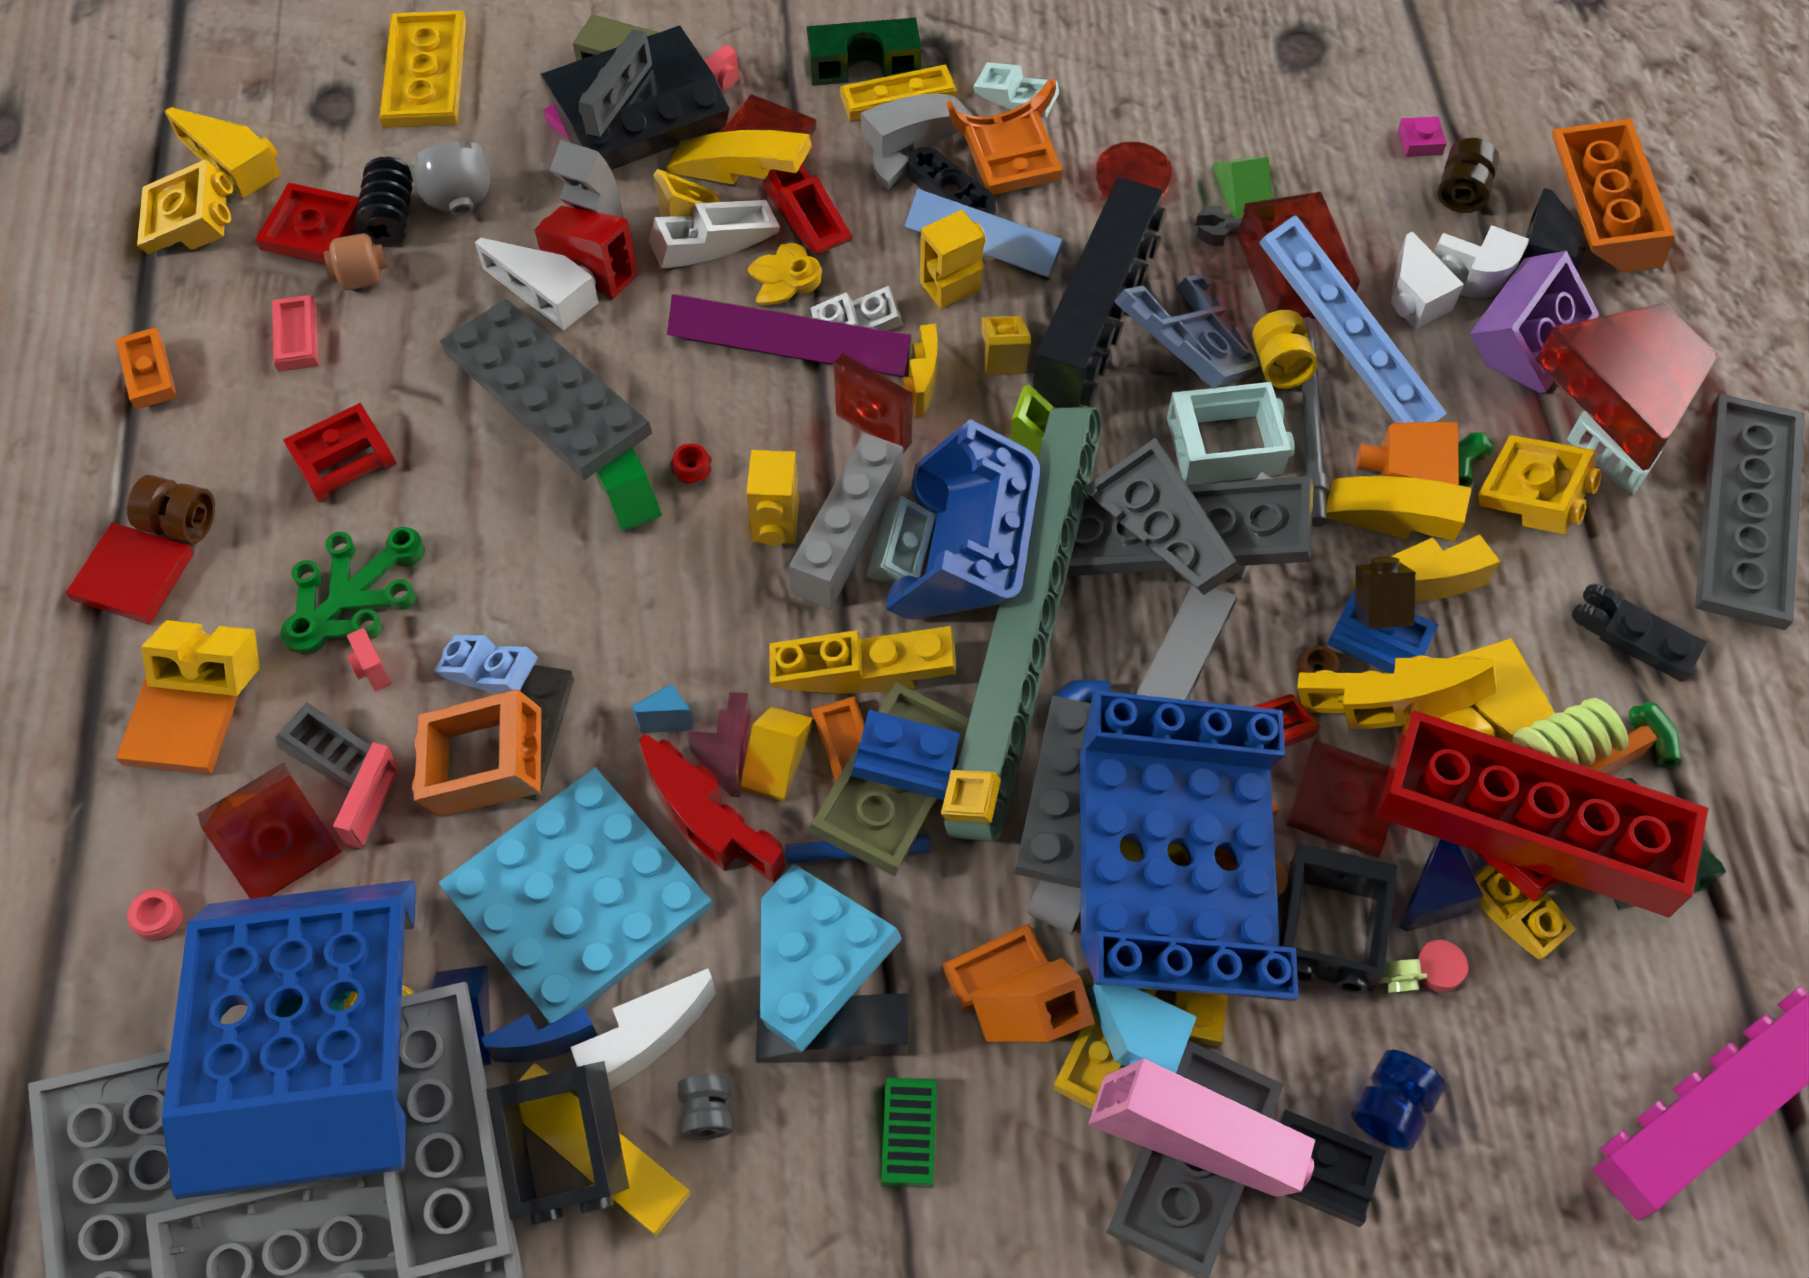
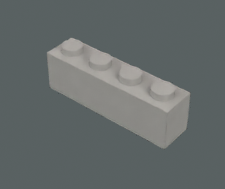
(846, 520)

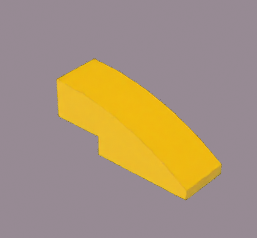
(1399, 505)
(1448, 571)

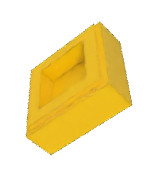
(971, 796)

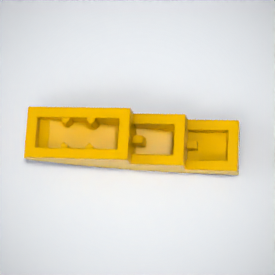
(739, 152)

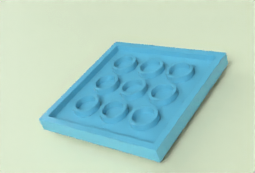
(575, 896)

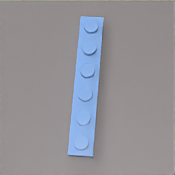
(1350, 324)

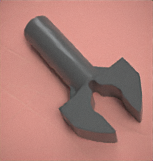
(1220, 225)

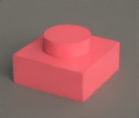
(724, 66)
(366, 660)

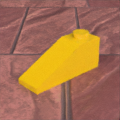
(228, 147)

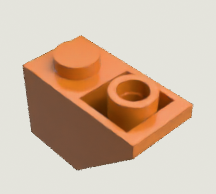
(1034, 1005)

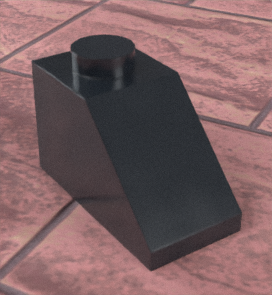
(1553, 230)

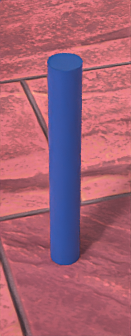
(825, 851)

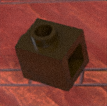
(1385, 593)

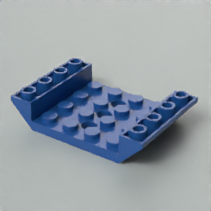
(1193, 780)
(296, 1092)

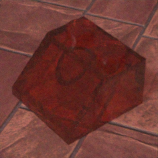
(268, 833)

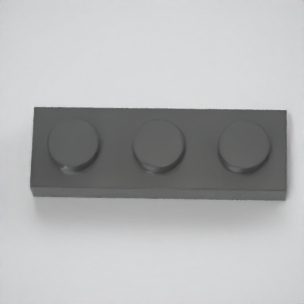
(615, 83)

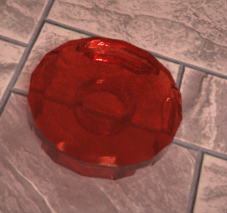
(1133, 162)

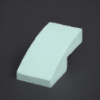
(1007, 86)

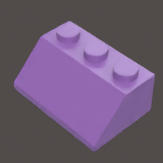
(1534, 300)

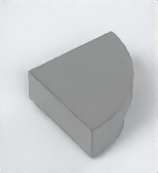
(889, 169)

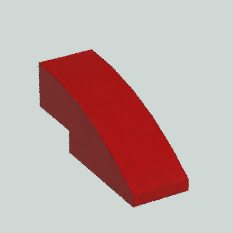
(807, 209)

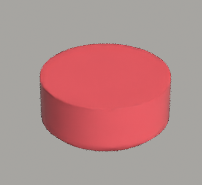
(154, 914)
(1443, 964)

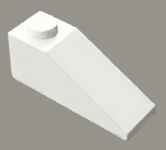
(541, 279)

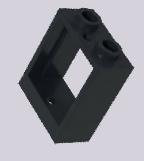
(1352, 876)
(600, 1132)

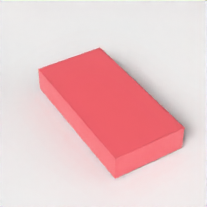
(295, 333)
(366, 796)

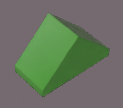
(1244, 182)

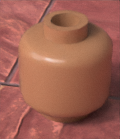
(355, 261)

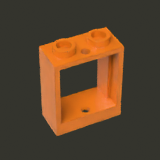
(518, 754)

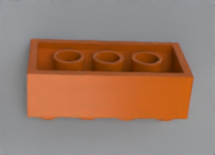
(1615, 194)

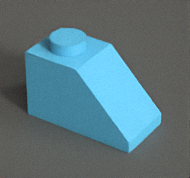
(1140, 1025)

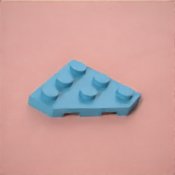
(814, 954)

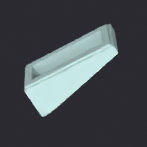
(1608, 454)

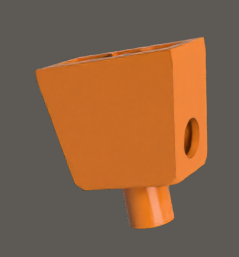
(1414, 451)

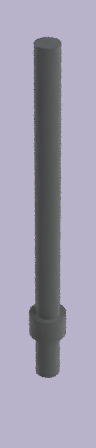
(1313, 439)

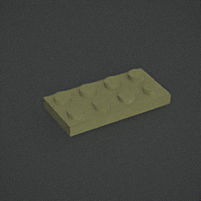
(878, 819)

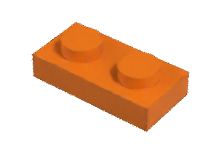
(146, 368)

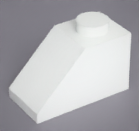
(1422, 284)

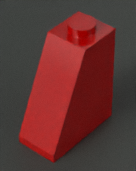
(591, 240)

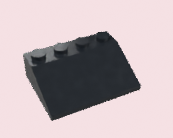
(668, 106)

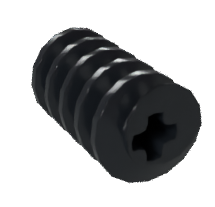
(384, 201)

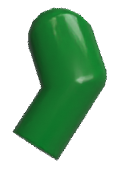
(1667, 744)

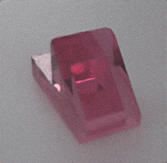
(725, 750)

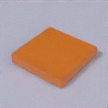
(176, 730)

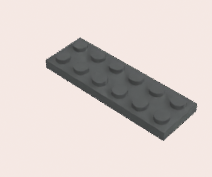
(546, 388)
(1751, 512)
(1256, 518)

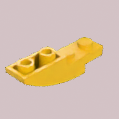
(859, 665)
(1388, 699)

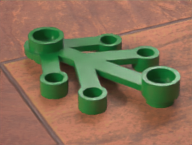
(349, 593)

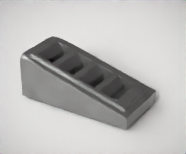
(301, 723)

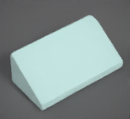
(901, 541)

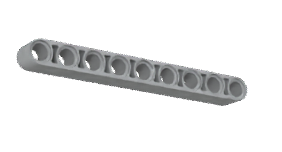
(1171, 675)

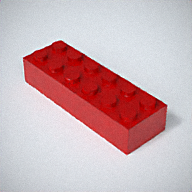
(1544, 814)

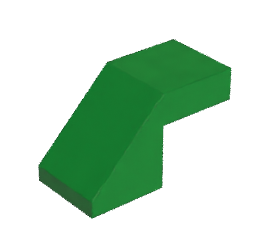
(628, 491)

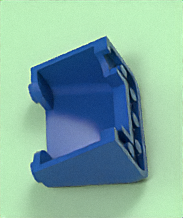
(983, 524)

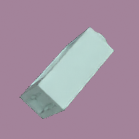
(1227, 403)

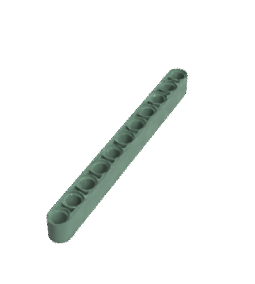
(1026, 622)

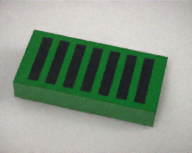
(909, 1133)

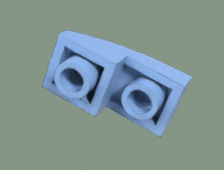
(483, 665)

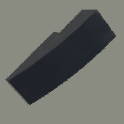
(860, 1028)

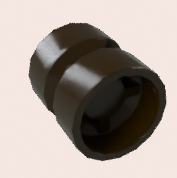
(1468, 175)

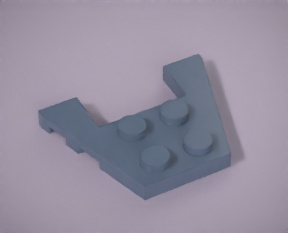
(1198, 337)

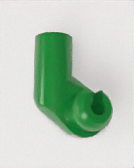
(1469, 449)

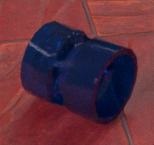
(1397, 1101)

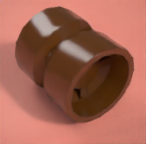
(171, 508)

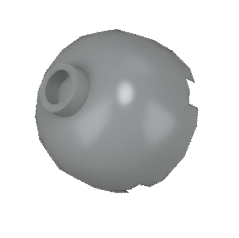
(452, 177)

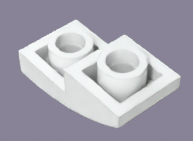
(872, 310)

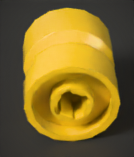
(1284, 349)

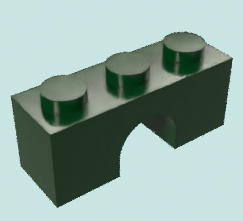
(836, 47)

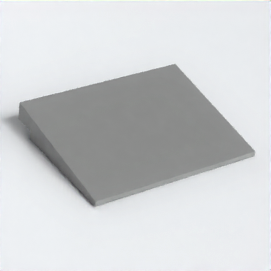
(114, 1210)

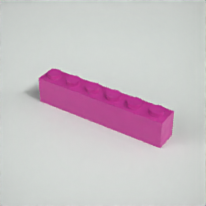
(1710, 1111)

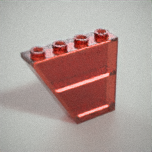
(1630, 373)

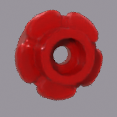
(689, 455)

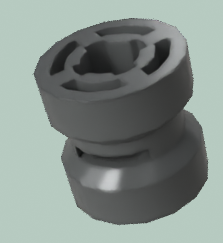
(704, 1107)

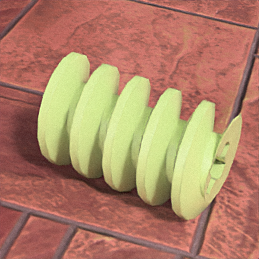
(1577, 733)

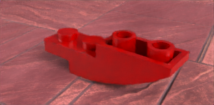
(695, 806)

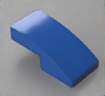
(524, 1042)

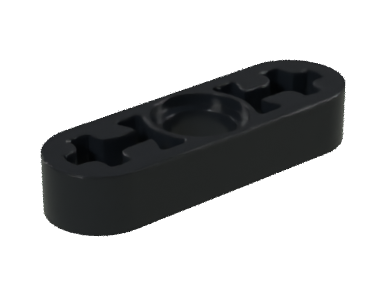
(944, 173)

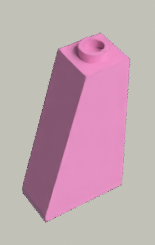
(1202, 1128)

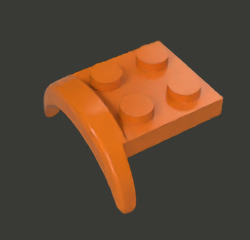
(1012, 146)

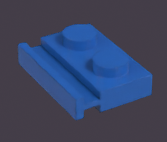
(1380, 645)
(906, 754)

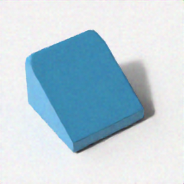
(663, 712)

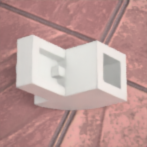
(1485, 267)

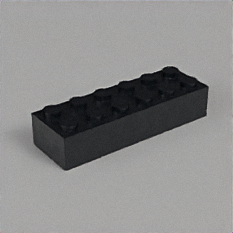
(1087, 315)

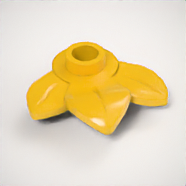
(785, 274)

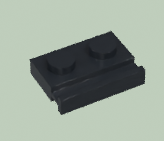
(1342, 1171)

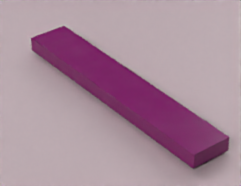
(787, 334)

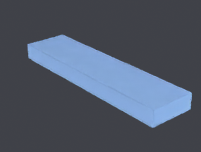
(1004, 238)

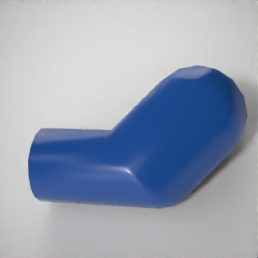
(1081, 690)

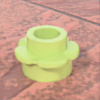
(1402, 975)

